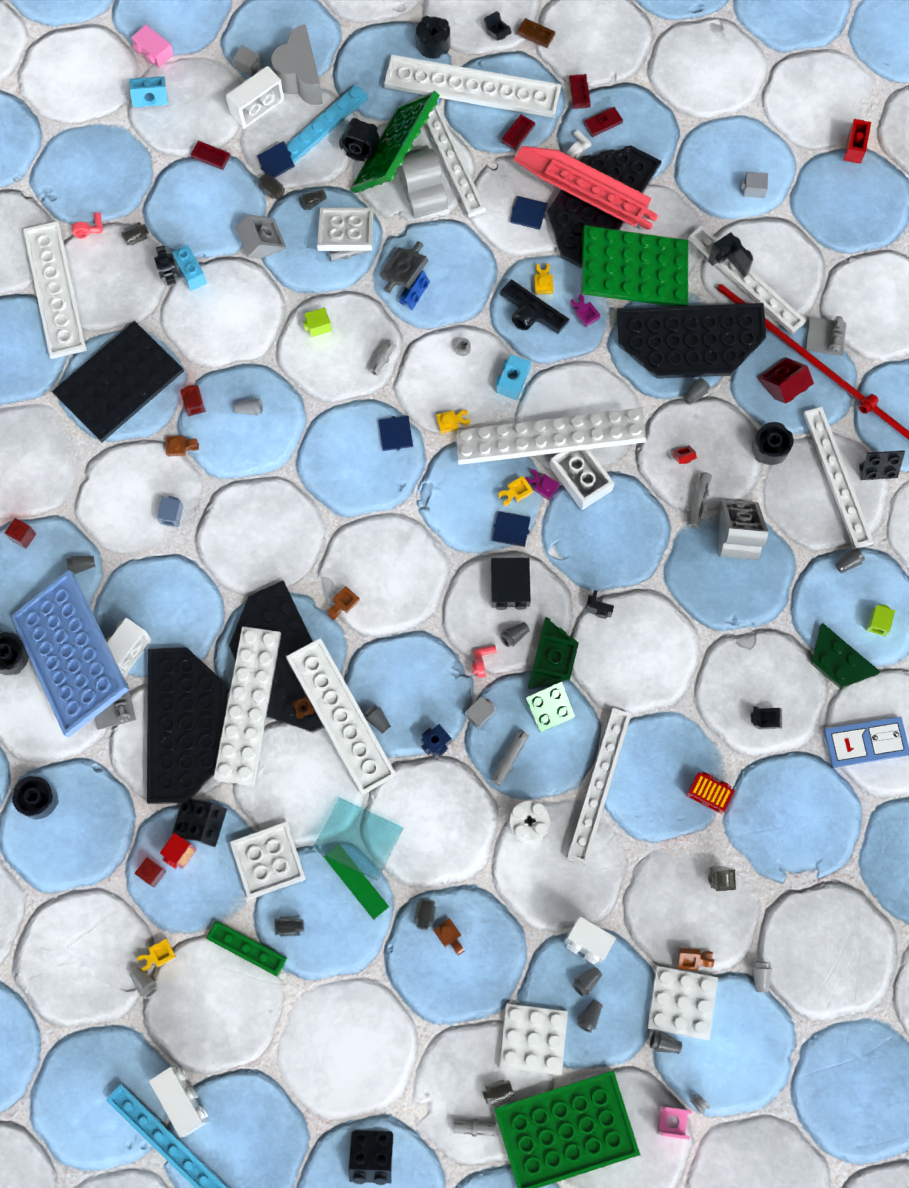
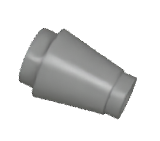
(250, 406)
(762, 975)
(144, 984)

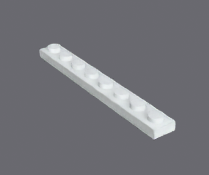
(454, 163)
(751, 284)
(838, 478)
(599, 786)

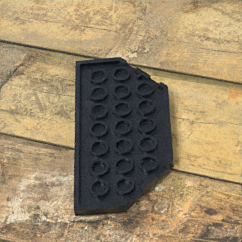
(571, 214)
(691, 338)
(276, 611)
(182, 724)

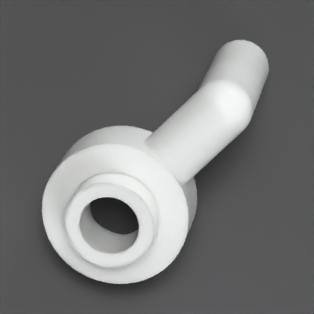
(577, 150)

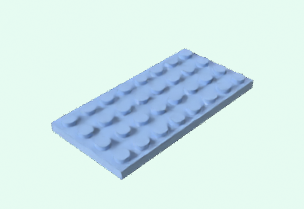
(69, 653)

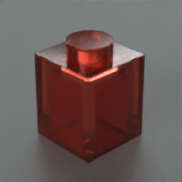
(193, 400)
(20, 533)
(150, 872)

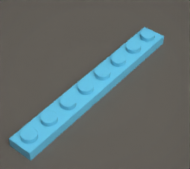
(163, 1139)

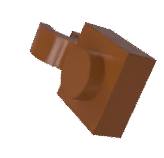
(178, 445)
(345, 601)
(448, 935)
(692, 958)

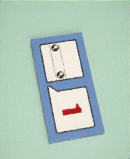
(866, 742)

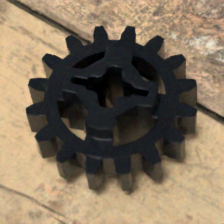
(166, 265)

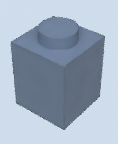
(170, 511)

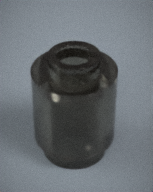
(271, 186)
(135, 234)
(424, 914)
(289, 926)
(498, 1092)

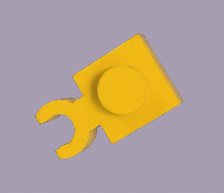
(543, 281)
(449, 421)
(517, 490)
(159, 954)

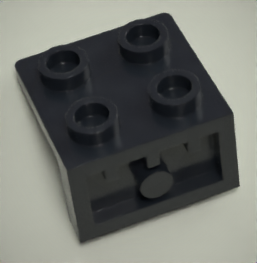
(731, 248)

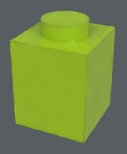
(317, 322)
(881, 620)

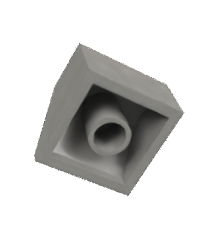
(259, 236)

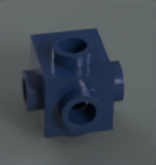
(435, 734)

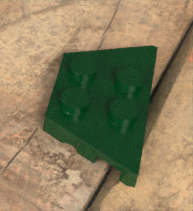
(553, 657)
(839, 660)

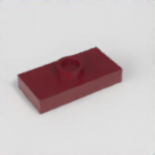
(579, 91)
(603, 122)
(518, 132)
(210, 155)

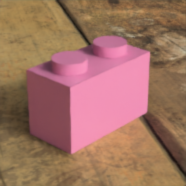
(152, 46)

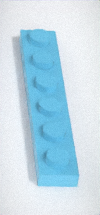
(326, 122)

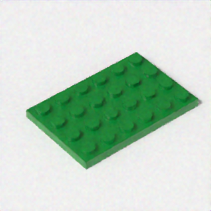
(395, 142)
(634, 266)
(567, 1131)

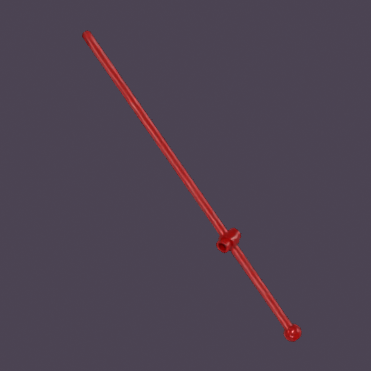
(867, 403)

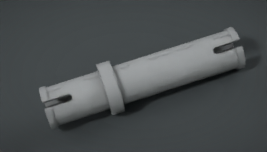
(701, 493)
(508, 760)

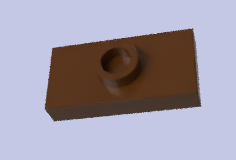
(536, 33)

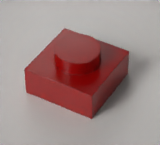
(684, 455)

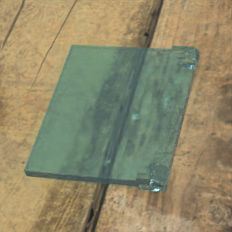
(358, 839)

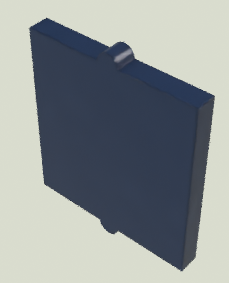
(276, 160)
(528, 212)
(395, 433)
(511, 529)

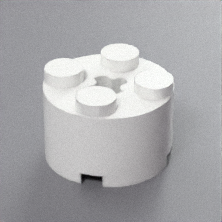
(536, 813)

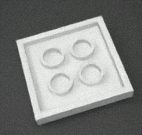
(345, 229)
(268, 860)
(682, 1003)
(533, 1039)

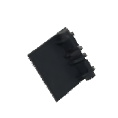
(882, 465)

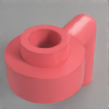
(83, 229)
(478, 666)

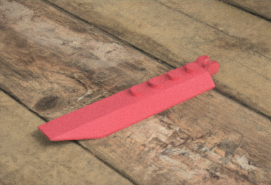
(588, 184)

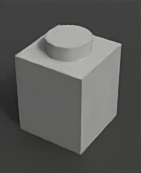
(247, 61)
(755, 185)
(480, 712)

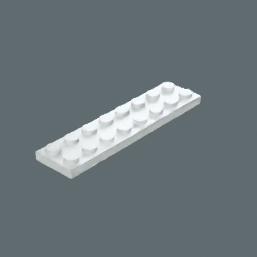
(54, 290)
(247, 706)
(341, 716)

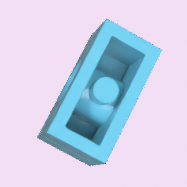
(148, 91)
(189, 267)
(513, 387)

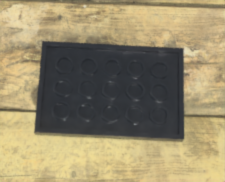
(118, 381)

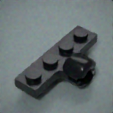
(532, 309)

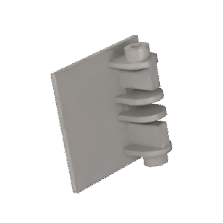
(826, 335)
(117, 713)

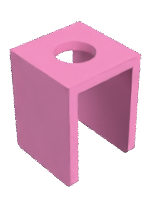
(680, 1130)

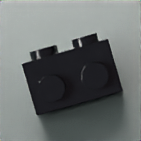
(200, 821)
(371, 1157)

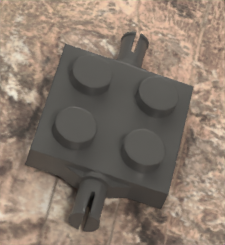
(404, 267)

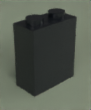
(510, 583)

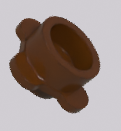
(302, 712)

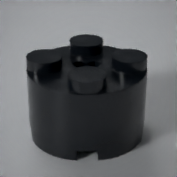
(433, 37)
(359, 139)
(772, 443)
(16, 654)
(24, 801)

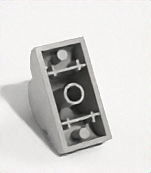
(297, 67)
(423, 182)
(741, 530)

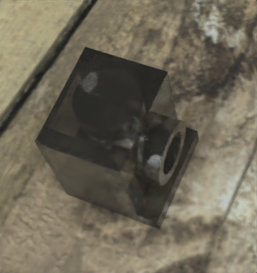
(718, 879)

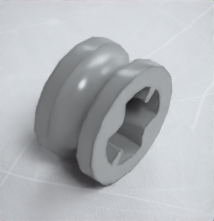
(460, 352)
(700, 1104)

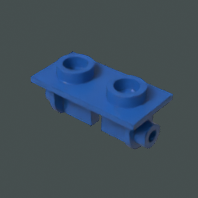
(412, 295)

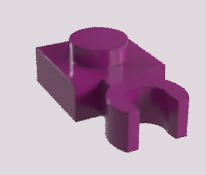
(586, 312)
(544, 486)

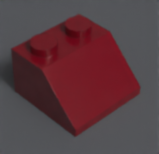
(786, 379)

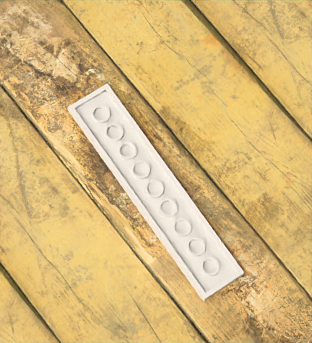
(473, 86)
(551, 436)

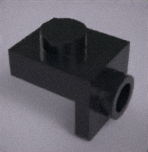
(496, 27)
(601, 609)
(766, 718)

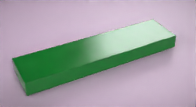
(360, 888)
(246, 948)

